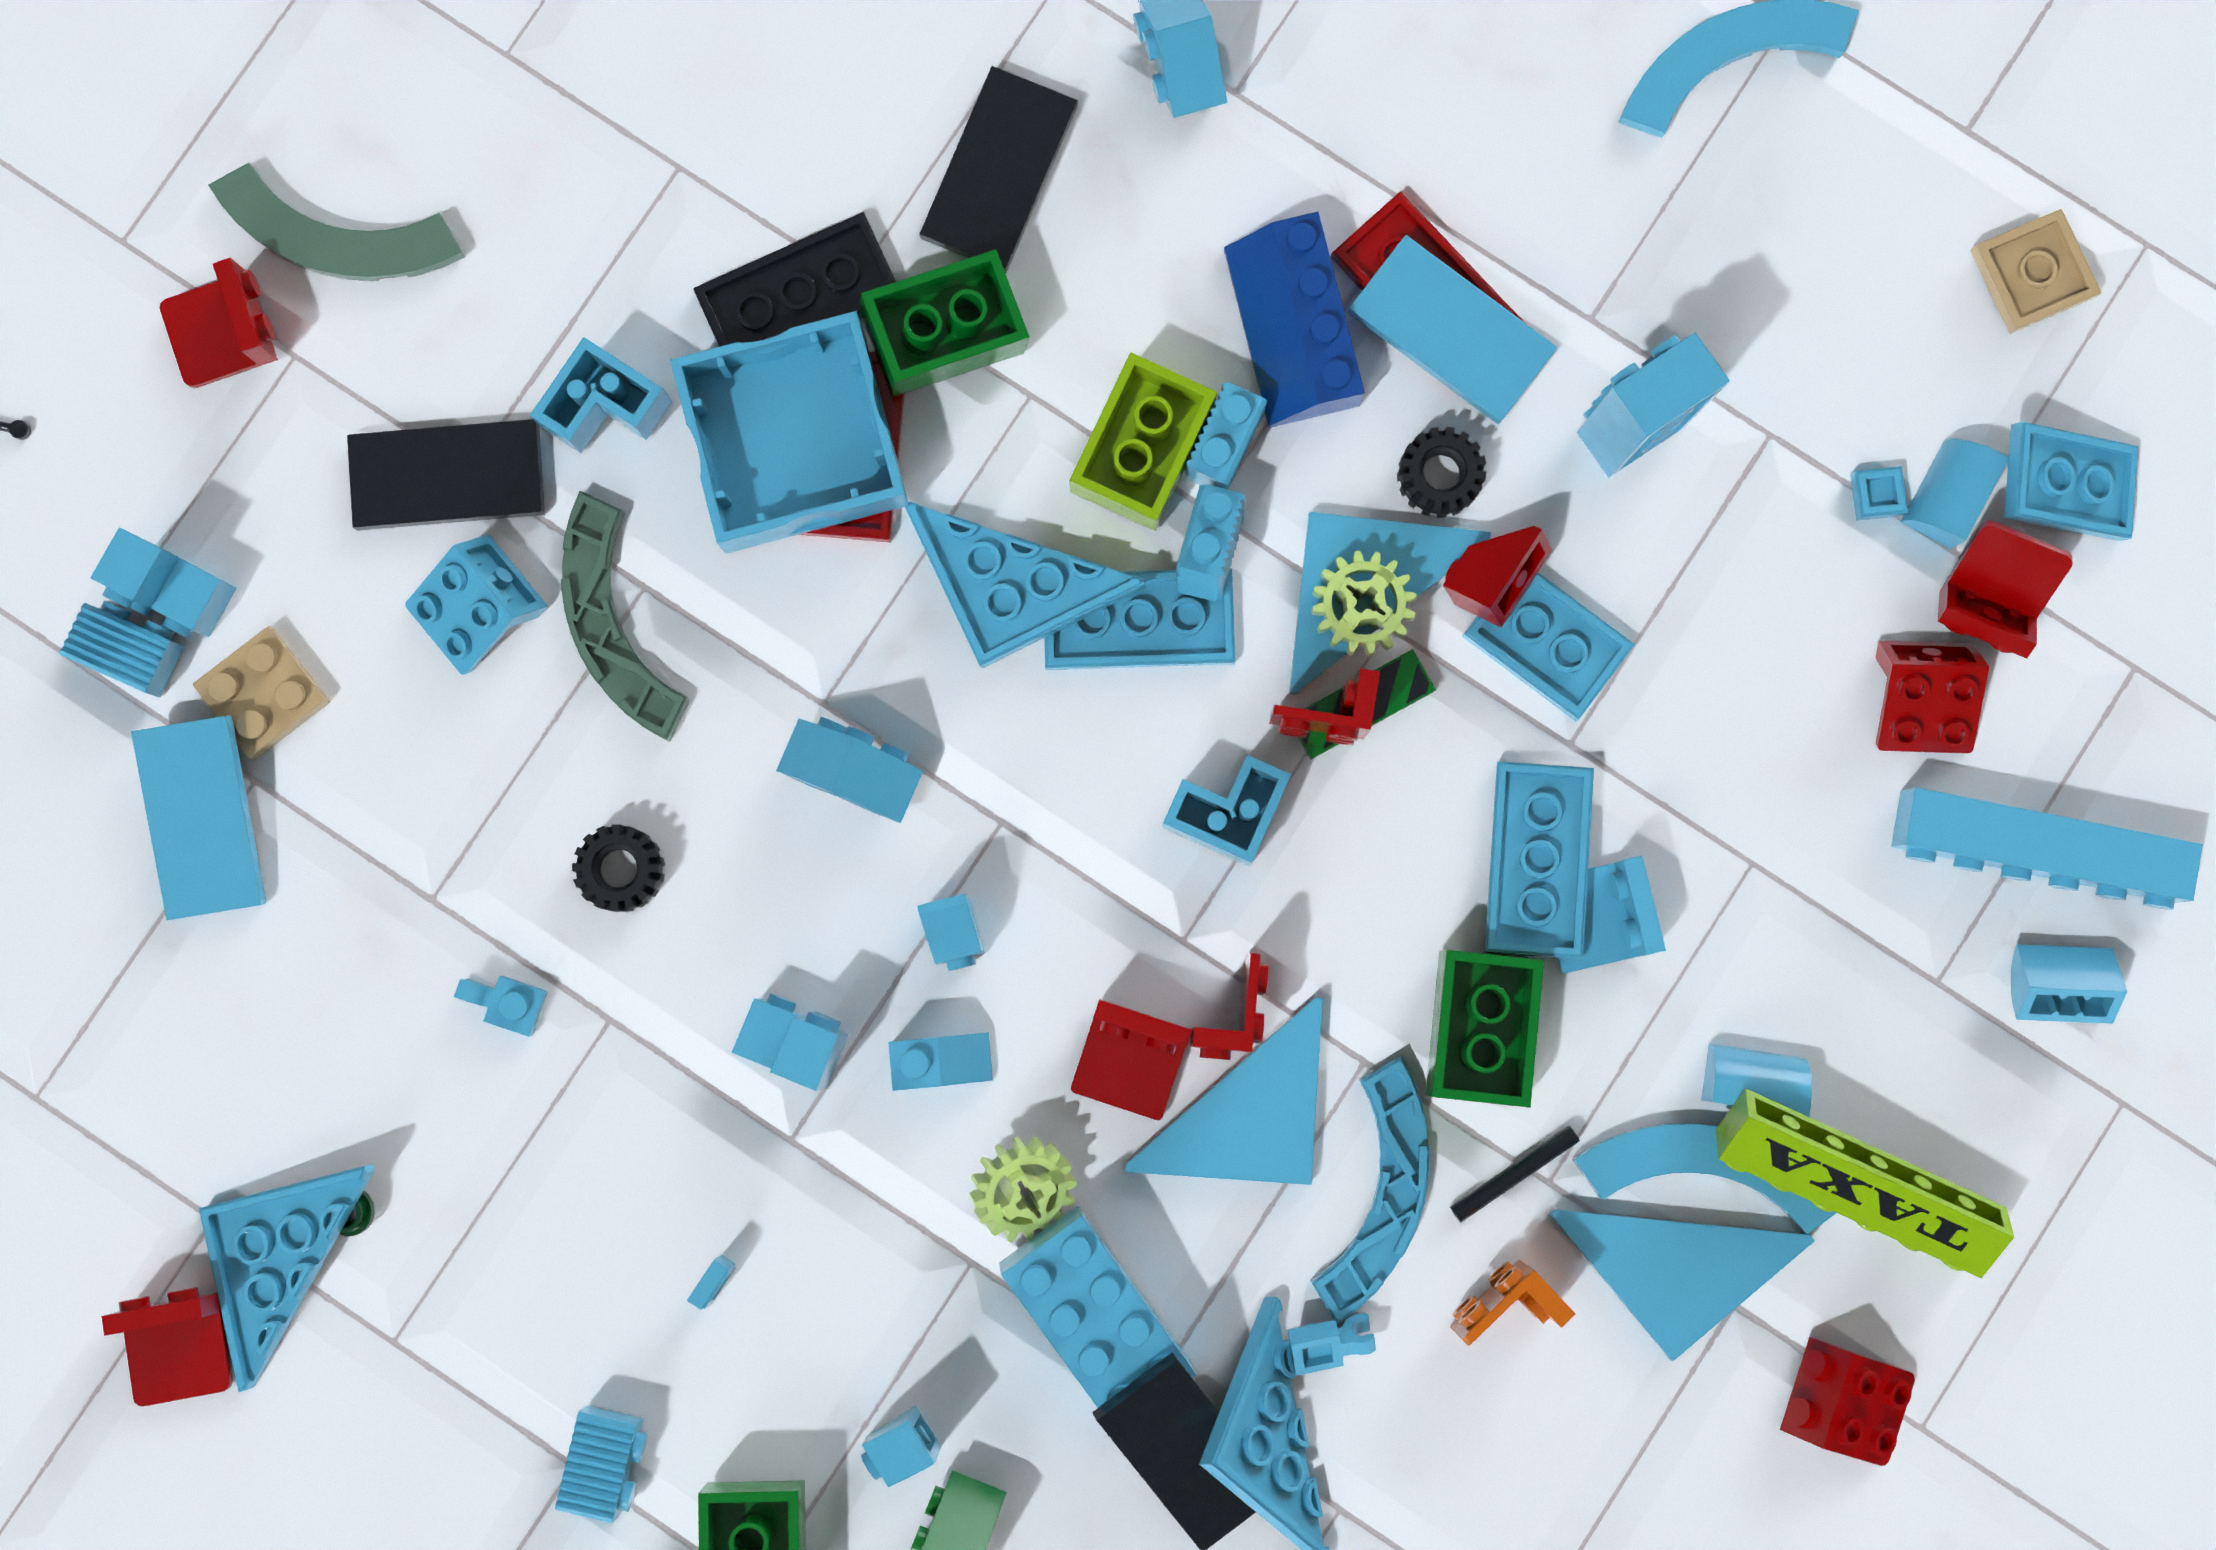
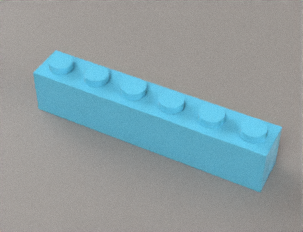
(2046, 846)

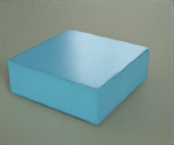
(1879, 493)
(712, 1282)

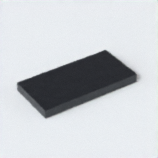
(999, 167)
(796, 284)
(445, 474)
(1162, 1431)

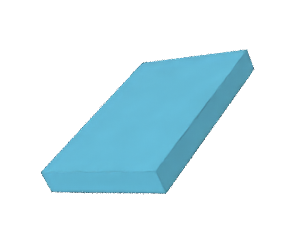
(2071, 481)
(1554, 646)

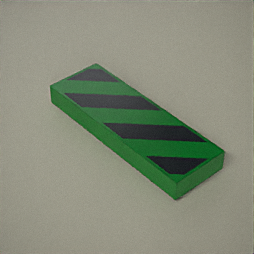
(1399, 686)

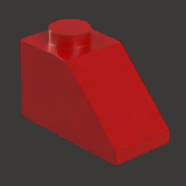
(1497, 573)

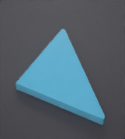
(1419, 549)
(1009, 587)
(1254, 1119)
(268, 1255)
(1678, 1273)
(1263, 1436)

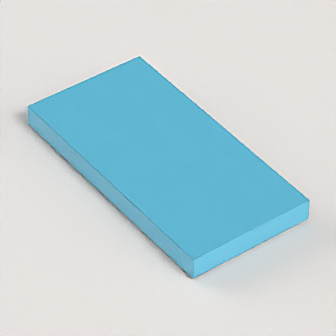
(1452, 329)
(1149, 630)
(198, 817)
(1539, 860)

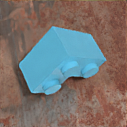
(1185, 53)
(594, 387)
(152, 578)
(850, 767)
(1234, 823)
(790, 1043)

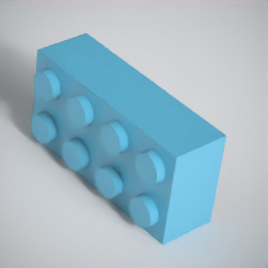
(1651, 402)
(1088, 1307)

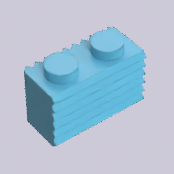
(1225, 436)
(1210, 542)
(121, 649)
(600, 1464)

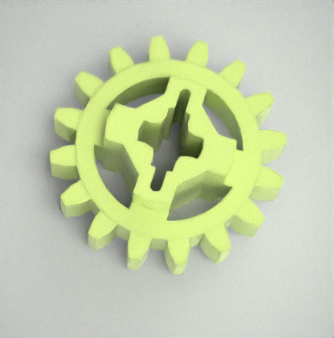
(1346, 588)
(1000, 1199)

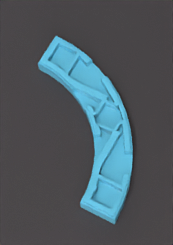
(1729, 38)
(1679, 1149)
(1397, 1197)

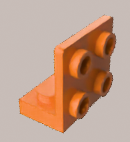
(1507, 1286)

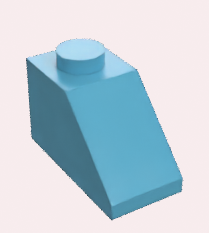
(952, 931)
(940, 1061)
(900, 1448)

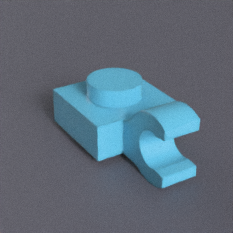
(509, 1004)
(1324, 1344)

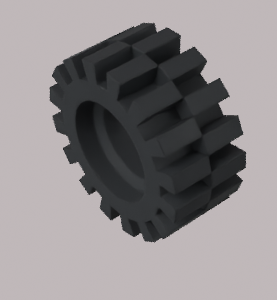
(1461, 452)
(589, 864)

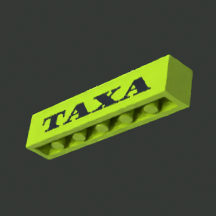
(1863, 1184)

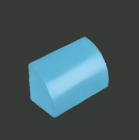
(1954, 491)
(2066, 984)
(1769, 1074)

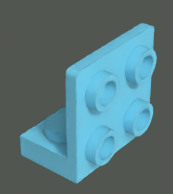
(473, 601)
(1618, 916)

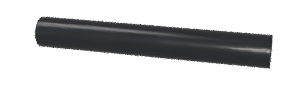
(1514, 1174)

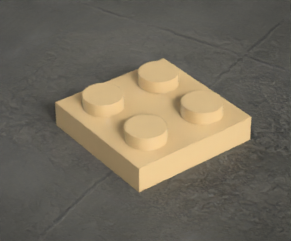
(2035, 271)
(262, 691)

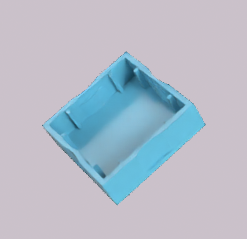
(789, 433)

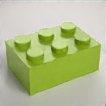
(1142, 441)

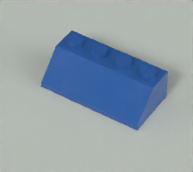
(1294, 320)

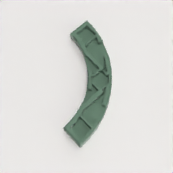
(332, 249)
(595, 622)

